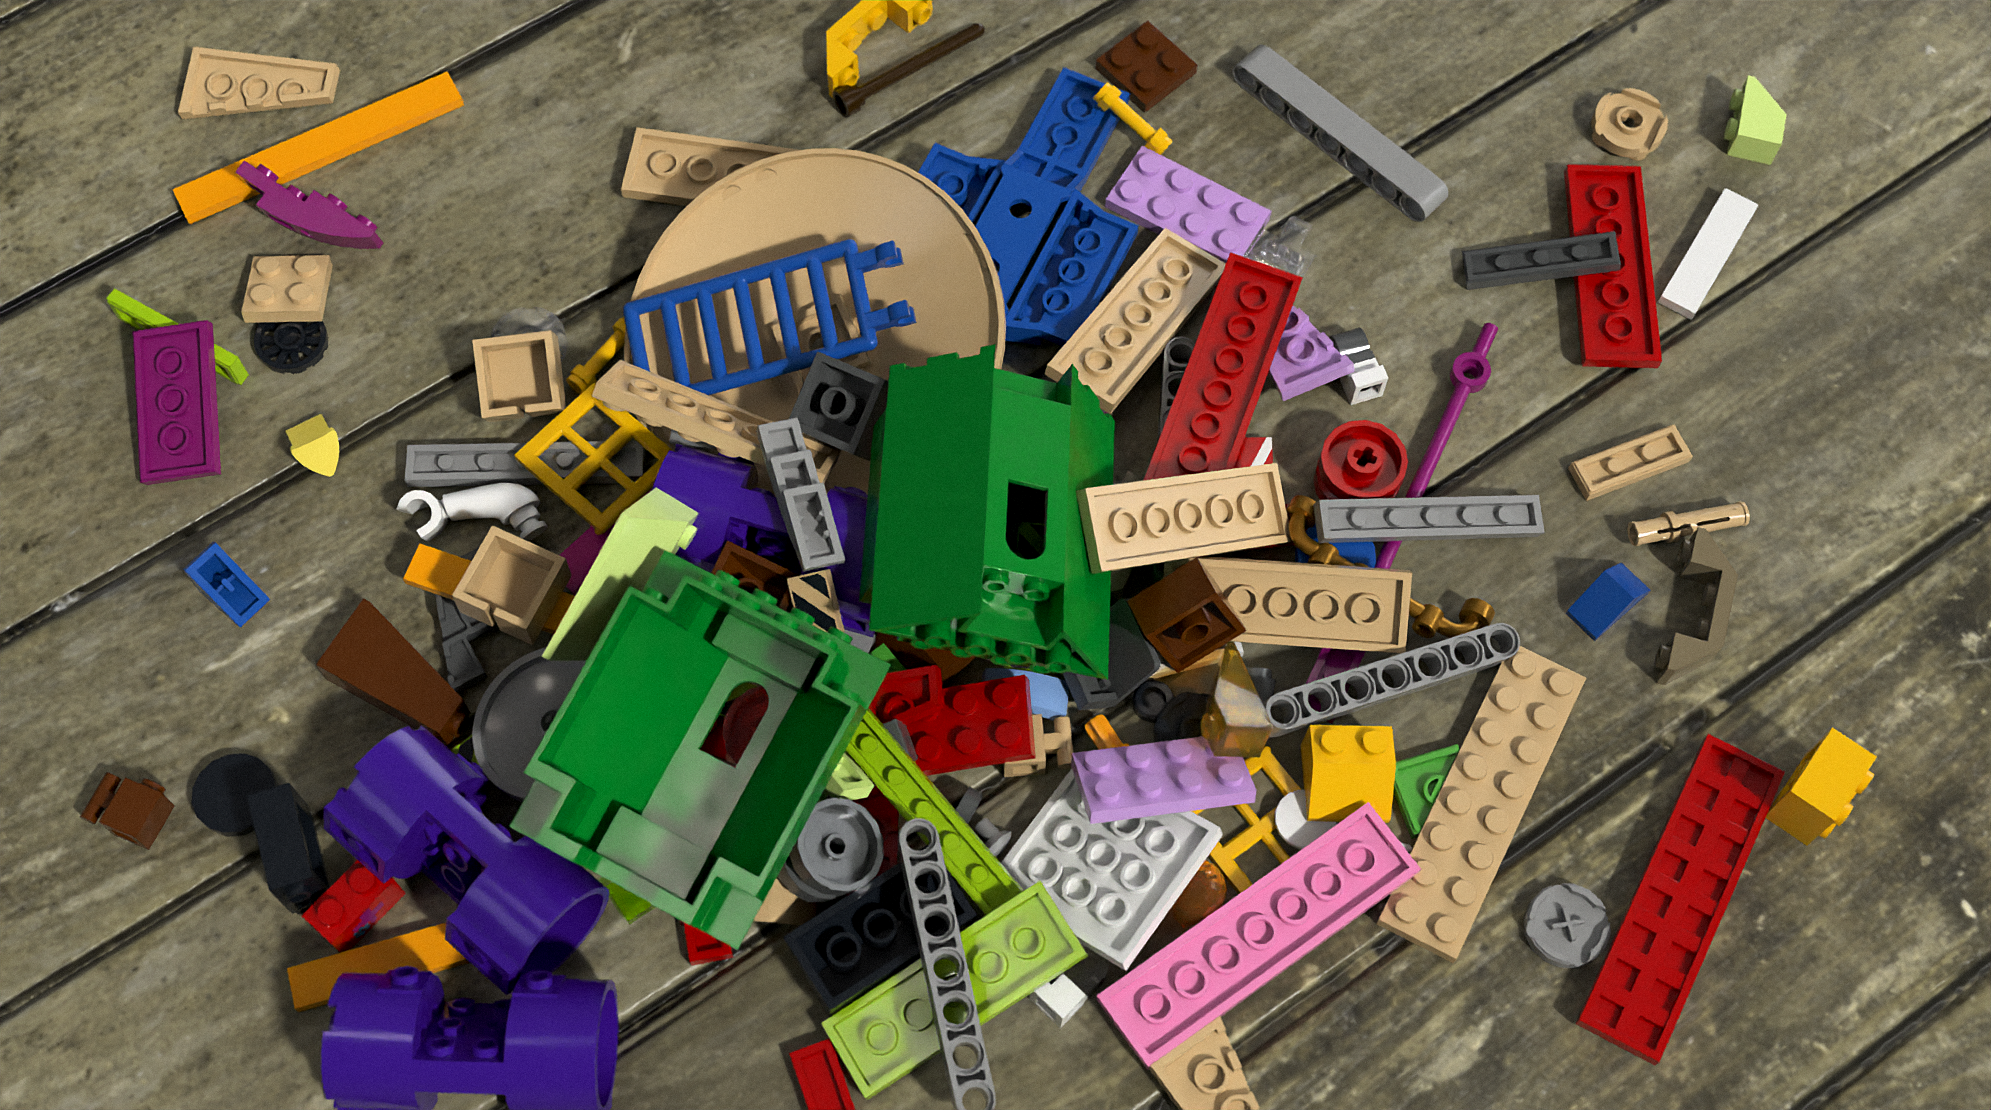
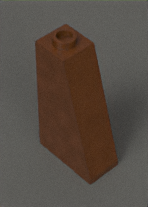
(389, 673)

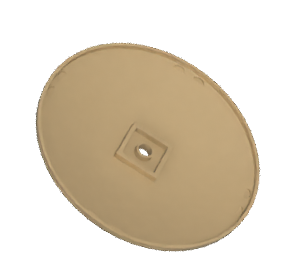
(805, 204)

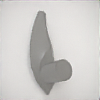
(995, 840)

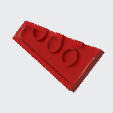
(909, 695)

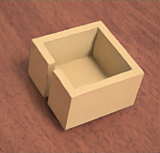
(519, 376)
(512, 585)

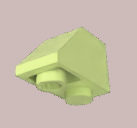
(1757, 123)

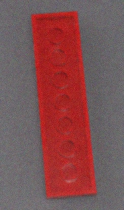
(1225, 370)

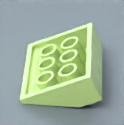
(626, 559)

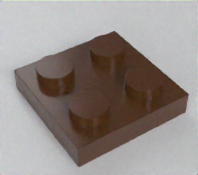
(1146, 66)

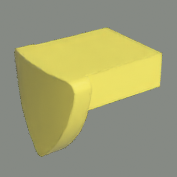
(315, 445)

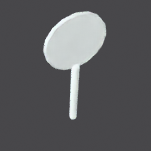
(1293, 823)

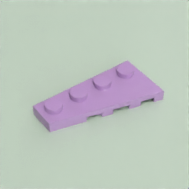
(1305, 358)

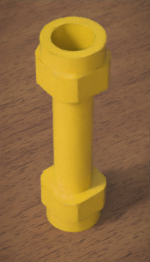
(1109, 98)
(584, 376)

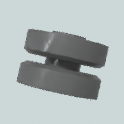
(834, 852)

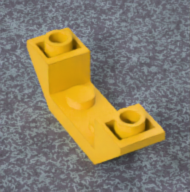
(858, 23)

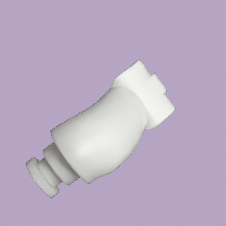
(503, 501)

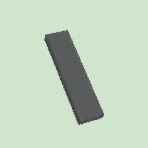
(1541, 260)

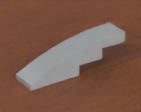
(800, 494)

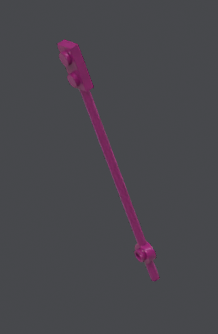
(1336, 661)

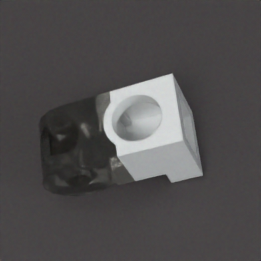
(1072, 988)

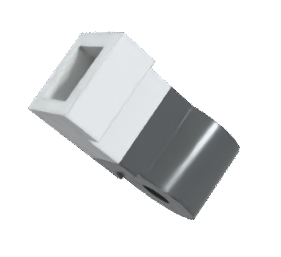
(1367, 371)

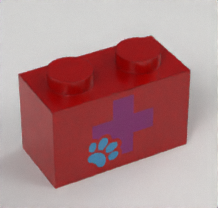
(352, 907)

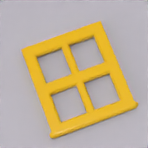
(596, 458)
(1259, 829)

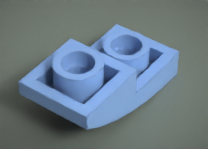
(1047, 693)

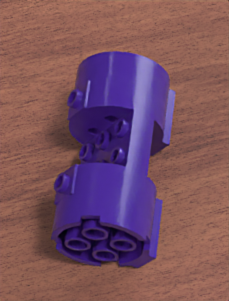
(737, 511)
(421, 812)
(402, 1044)

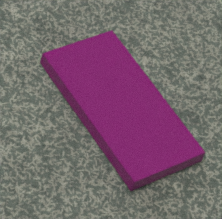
(176, 402)

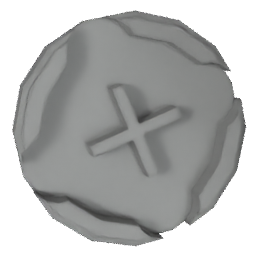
(1566, 925)

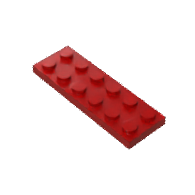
(1614, 307)

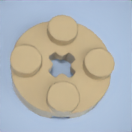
(1623, 140)

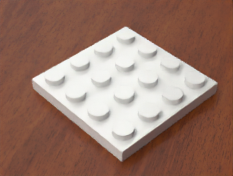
(1110, 876)

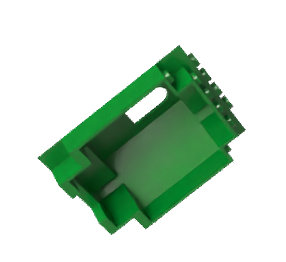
(939, 514)
(624, 759)

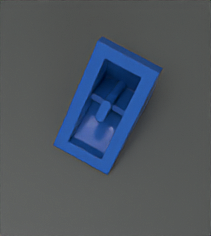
(225, 584)
(1607, 600)

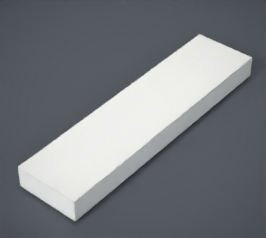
(1708, 253)

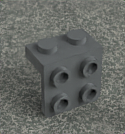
(1130, 663)

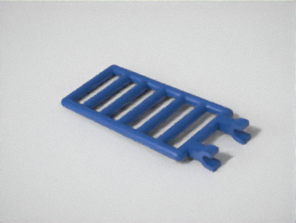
(895, 315)

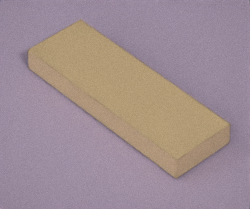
(1630, 462)

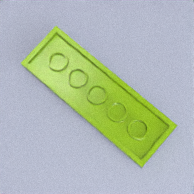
(1006, 960)

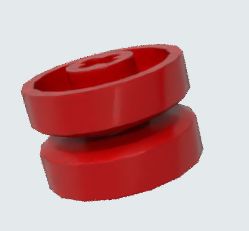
(1360, 462)

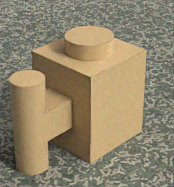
(1049, 743)

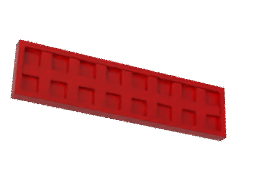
(1680, 900)

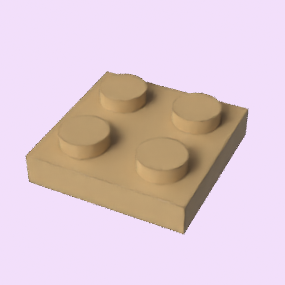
(287, 289)

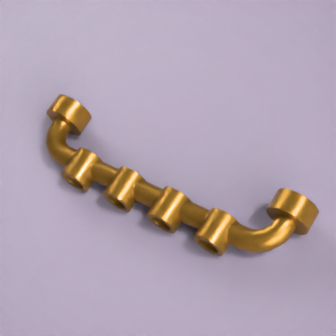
(1428, 618)

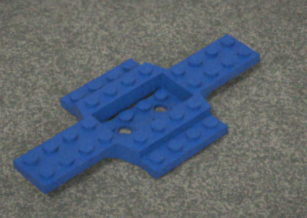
(1046, 176)

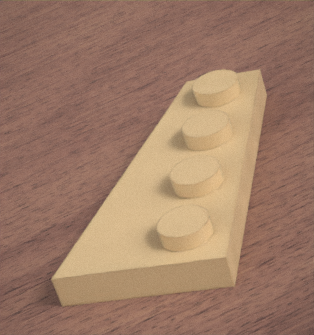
(248, 82)

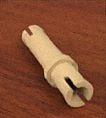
(1673, 526)

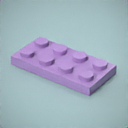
(1172, 197)
(1159, 780)

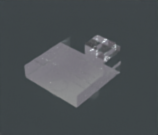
(1283, 251)

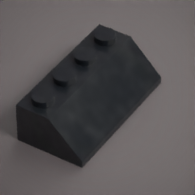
(867, 937)

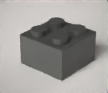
(840, 405)

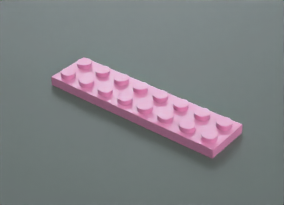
(1257, 934)

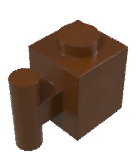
(133, 812)

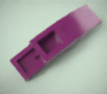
(309, 216)

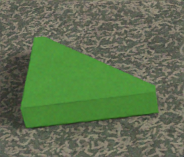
(1419, 783)

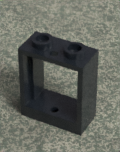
(289, 847)

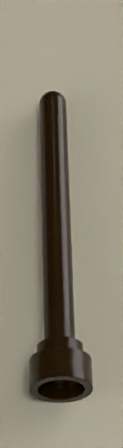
(851, 98)

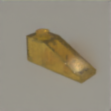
(1234, 714)

